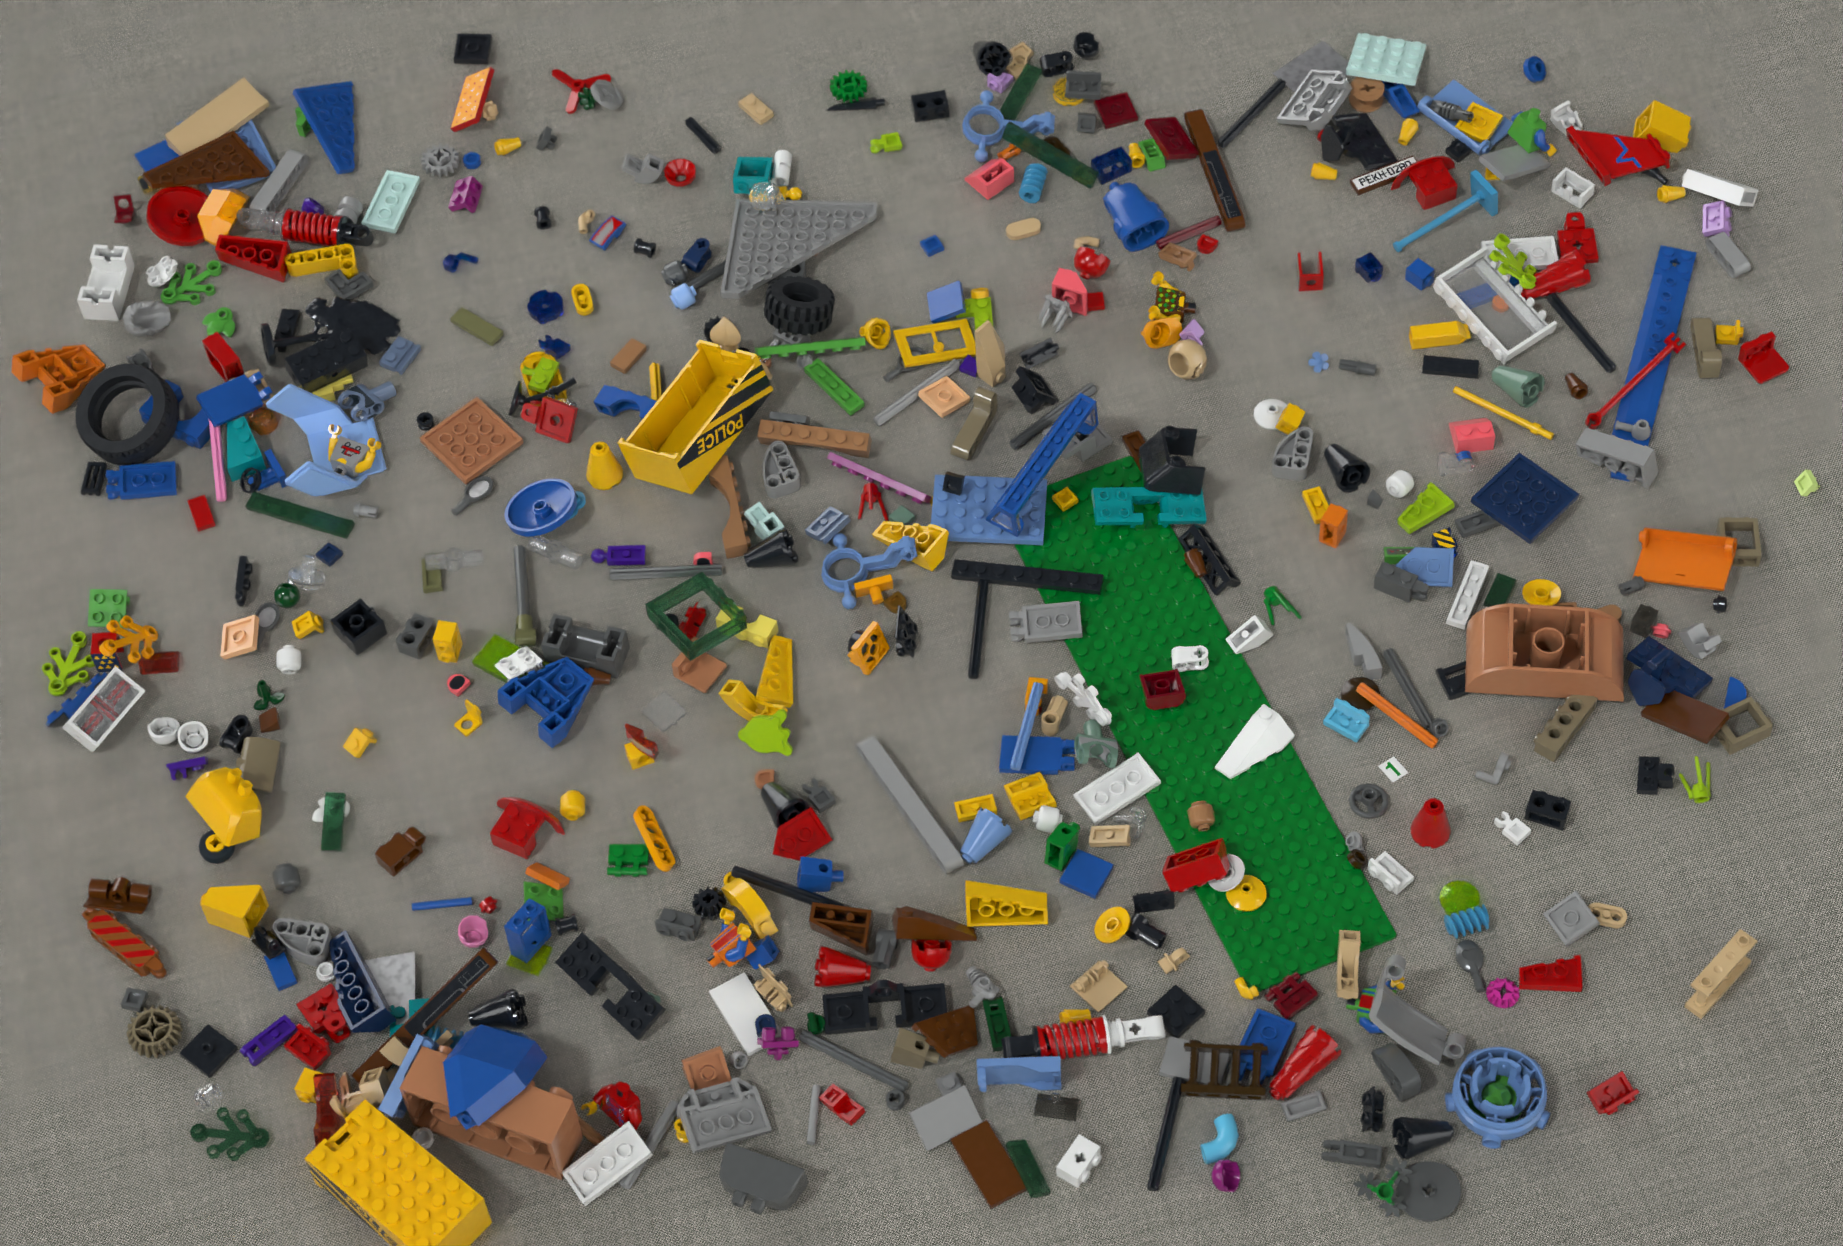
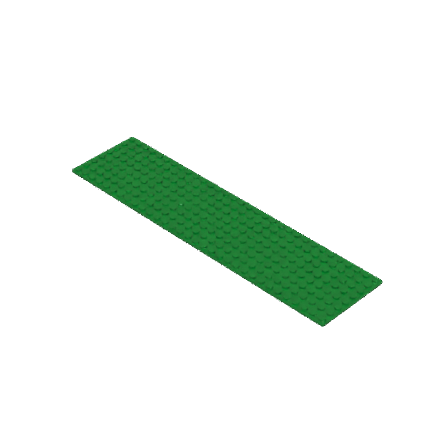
(1264, 814)

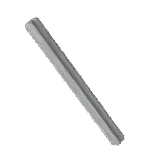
(912, 395)

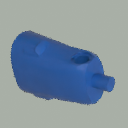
(1135, 217)

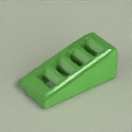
(1153, 156)

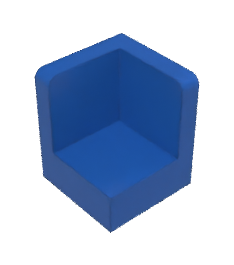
(765, 952)

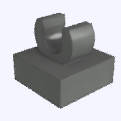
(1086, 122)
(545, 139)
(134, 999)

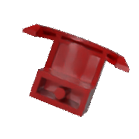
(1431, 179)
(519, 824)

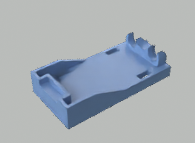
(1034, 1072)
(393, 1102)

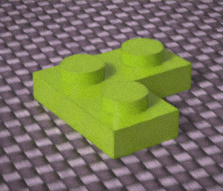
(979, 309)

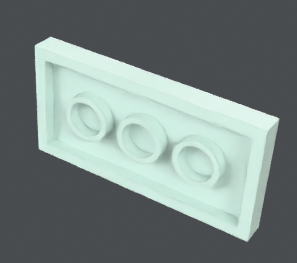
(391, 201)

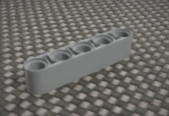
(280, 181)

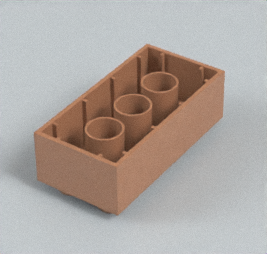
(530, 1130)

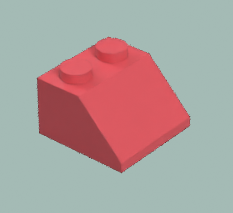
(1070, 288)
(1472, 435)

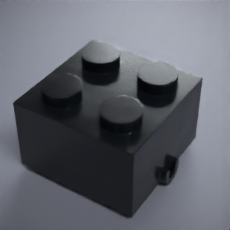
(358, 626)

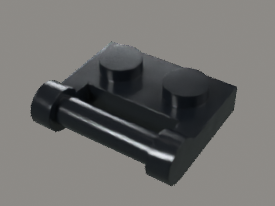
(1454, 686)

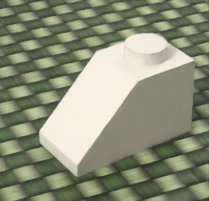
(1249, 635)

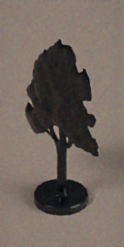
(365, 320)

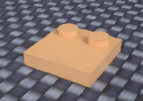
(944, 396)
(239, 637)

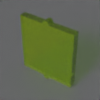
(535, 964)

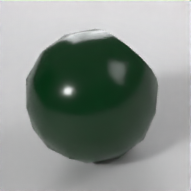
(287, 595)

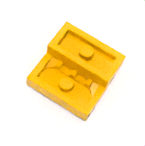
(1029, 795)

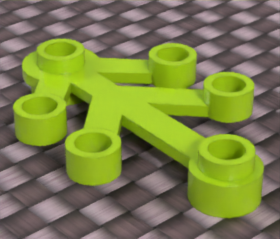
(1525, 277)
(68, 666)

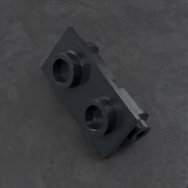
(1039, 353)
(1153, 902)
(267, 942)
(1372, 1101)

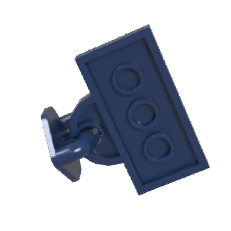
(1662, 673)

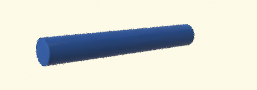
(442, 903)

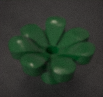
(587, 99)

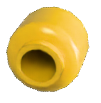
(572, 805)

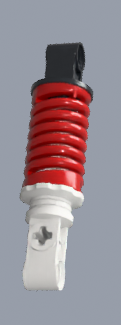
(1094, 1034)

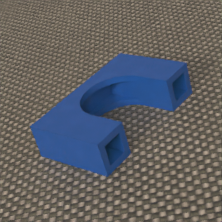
(192, 431)

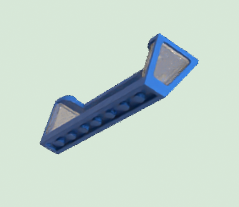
(1078, 417)

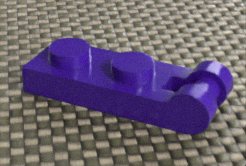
(269, 1040)

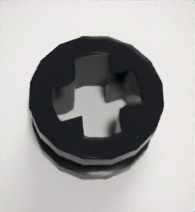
(429, 423)

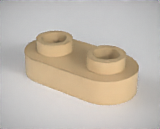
(1607, 913)

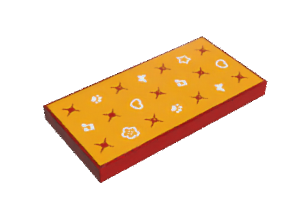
(472, 99)

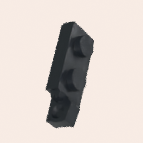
(287, 325)

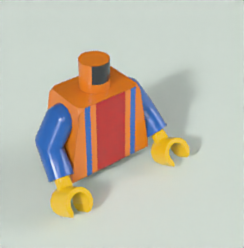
(732, 942)

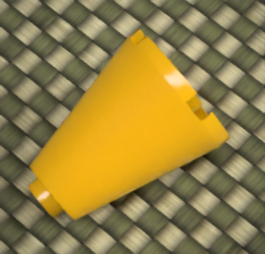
(603, 467)

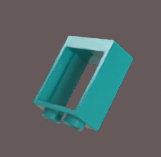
(751, 171)

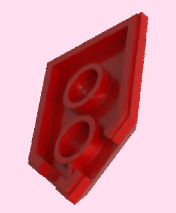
(800, 836)

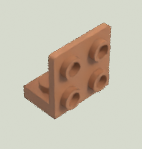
(699, 672)

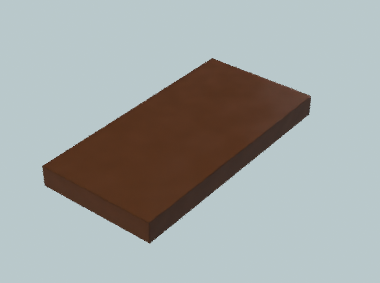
(1687, 716)
(988, 1164)

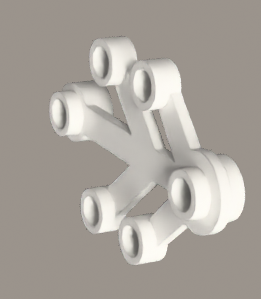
(1084, 697)

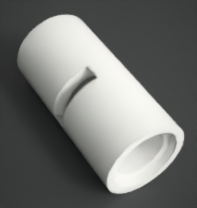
(781, 168)

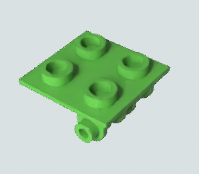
(106, 606)
(547, 897)

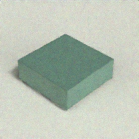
(902, 515)

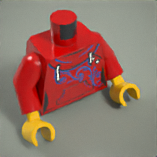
(617, 1103)

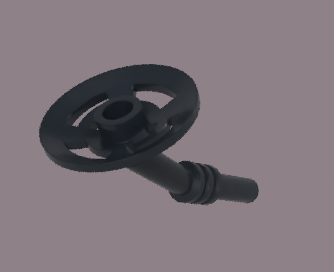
(519, 399)

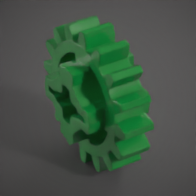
(848, 86)

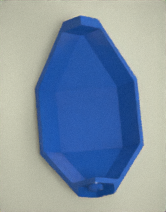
(488, 1072)

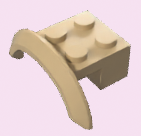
(372, 1088)

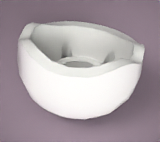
(165, 734)
(194, 742)

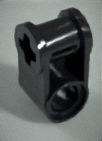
(1055, 65)
(234, 735)

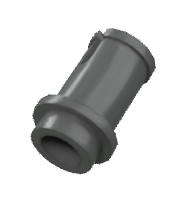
(1632, 585)

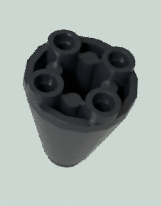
(991, 57)
(772, 551)
(502, 1011)

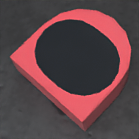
(703, 558)
(458, 684)

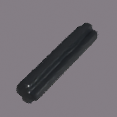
(698, 130)

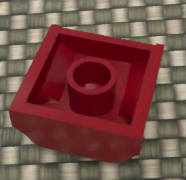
(1162, 689)

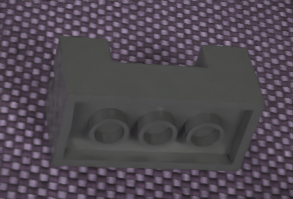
(586, 646)

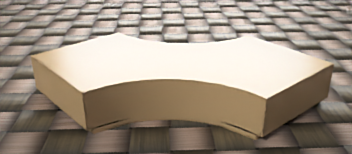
(1020, 55)

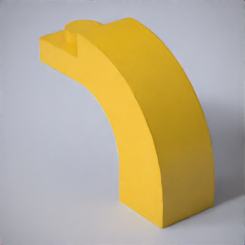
(743, 701)
(744, 897)

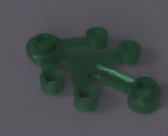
(232, 1135)

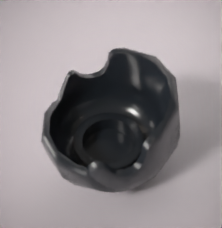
(1085, 45)

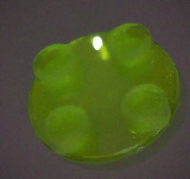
(1458, 896)

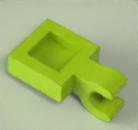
(888, 142)

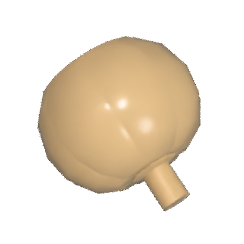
(1187, 359)

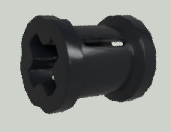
(542, 215)
(644, 247)
(566, 924)

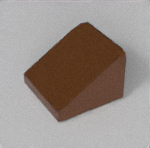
(269, 720)

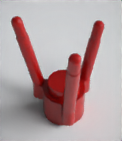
(871, 494)

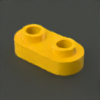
(584, 302)

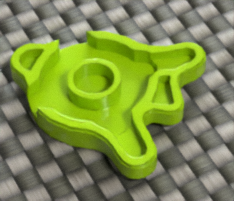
(766, 734)

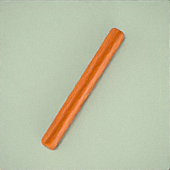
(1397, 715)

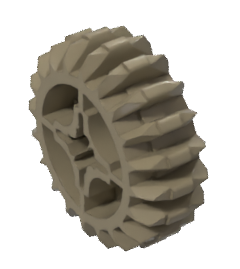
(164, 1034)

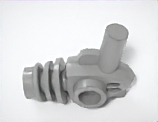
(982, 986)

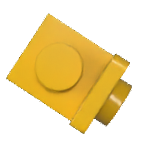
(1728, 334)
(307, 623)

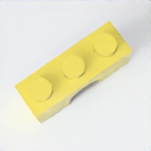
(758, 632)

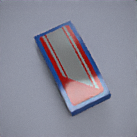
(607, 231)

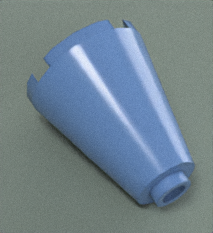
(984, 836)

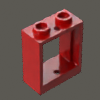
(222, 357)

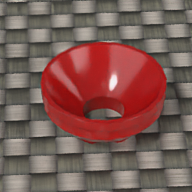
(678, 168)

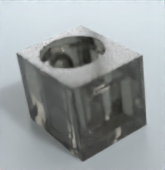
(1644, 627)

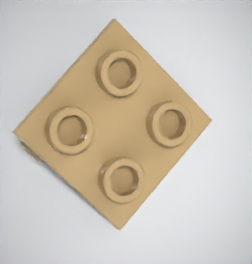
(1098, 986)
(773, 991)

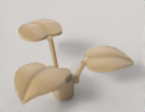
(728, 337)

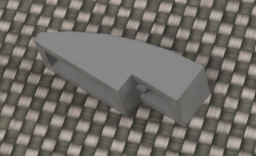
(1363, 653)

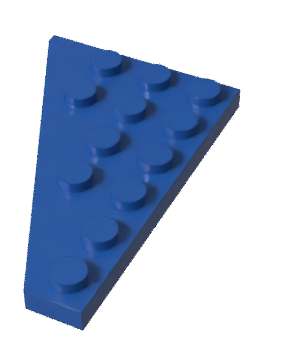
(330, 115)

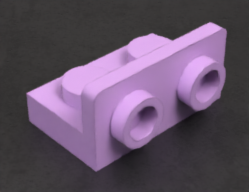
(1716, 218)

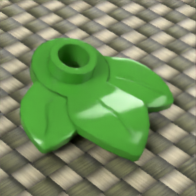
(220, 324)

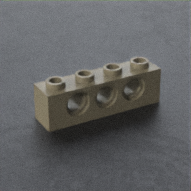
(1553, 747)

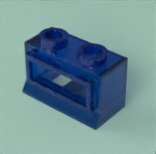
(1109, 159)

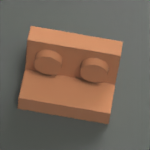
(706, 1069)

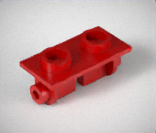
(693, 615)

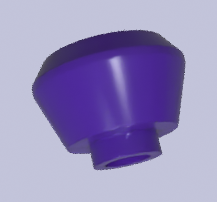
(312, 205)

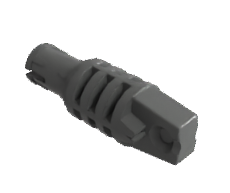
(1451, 111)

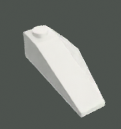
(1259, 738)

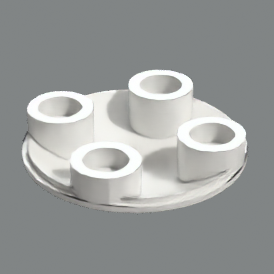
(161, 271)

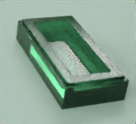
(1500, 590)

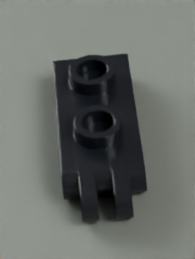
(242, 581)

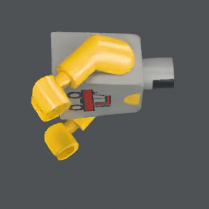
(349, 456)

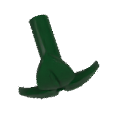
(264, 691)

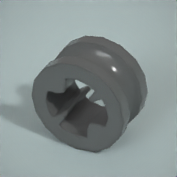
(893, 1105)

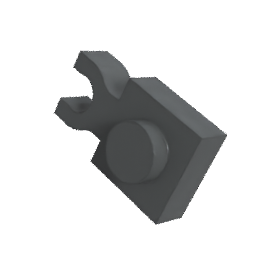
(819, 797)

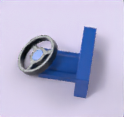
(266, 477)

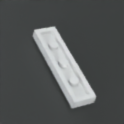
(1467, 594)

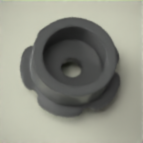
(1442, 730)

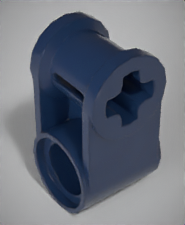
(697, 255)

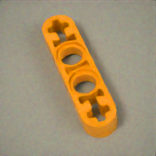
(662, 857)

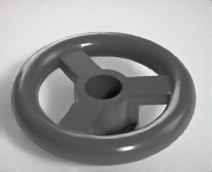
(1369, 791)

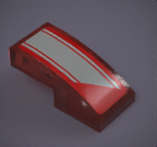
(637, 738)

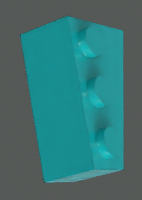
(242, 450)

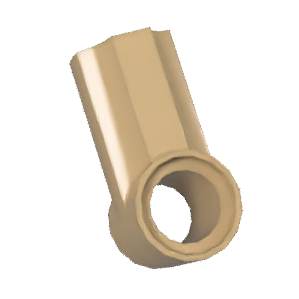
(1052, 717)

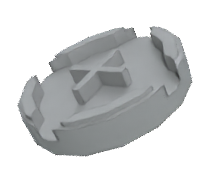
(606, 94)

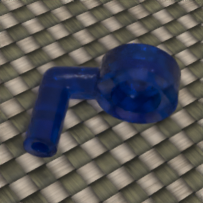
(452, 261)

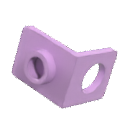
(1192, 331)

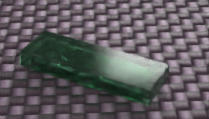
(333, 821)
(1028, 1168)

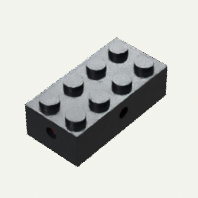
(326, 361)

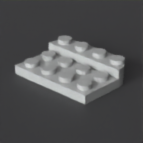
(1316, 99)
(722, 1114)

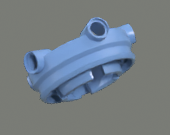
(1520, 1072)

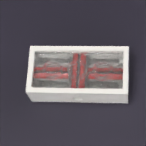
(103, 709)

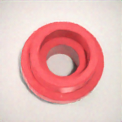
(1661, 631)

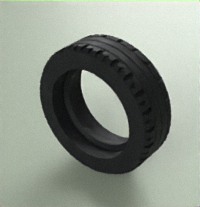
(103, 390)

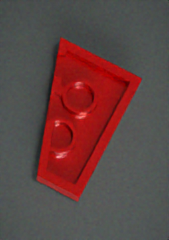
(1557, 976)

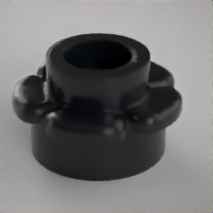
(1720, 604)

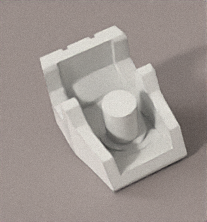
(1564, 117)

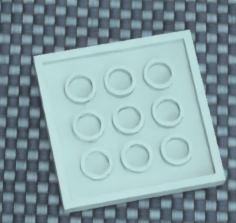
(1386, 59)

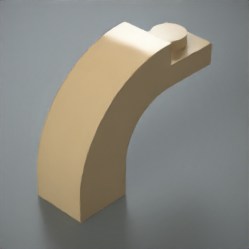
(1348, 964)
(396, 1050)

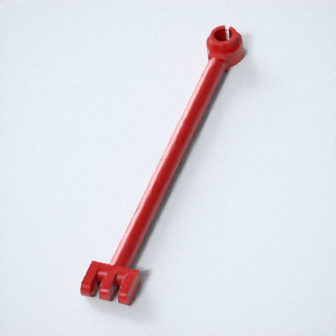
(1671, 345)

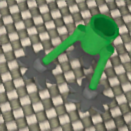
(1385, 1189)

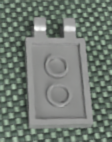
(1046, 622)

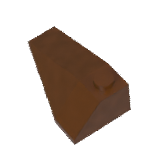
(919, 924)

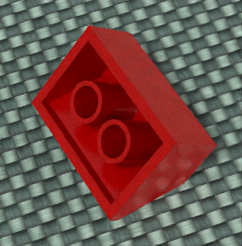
(1196, 866)

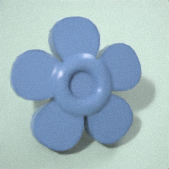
(1318, 362)

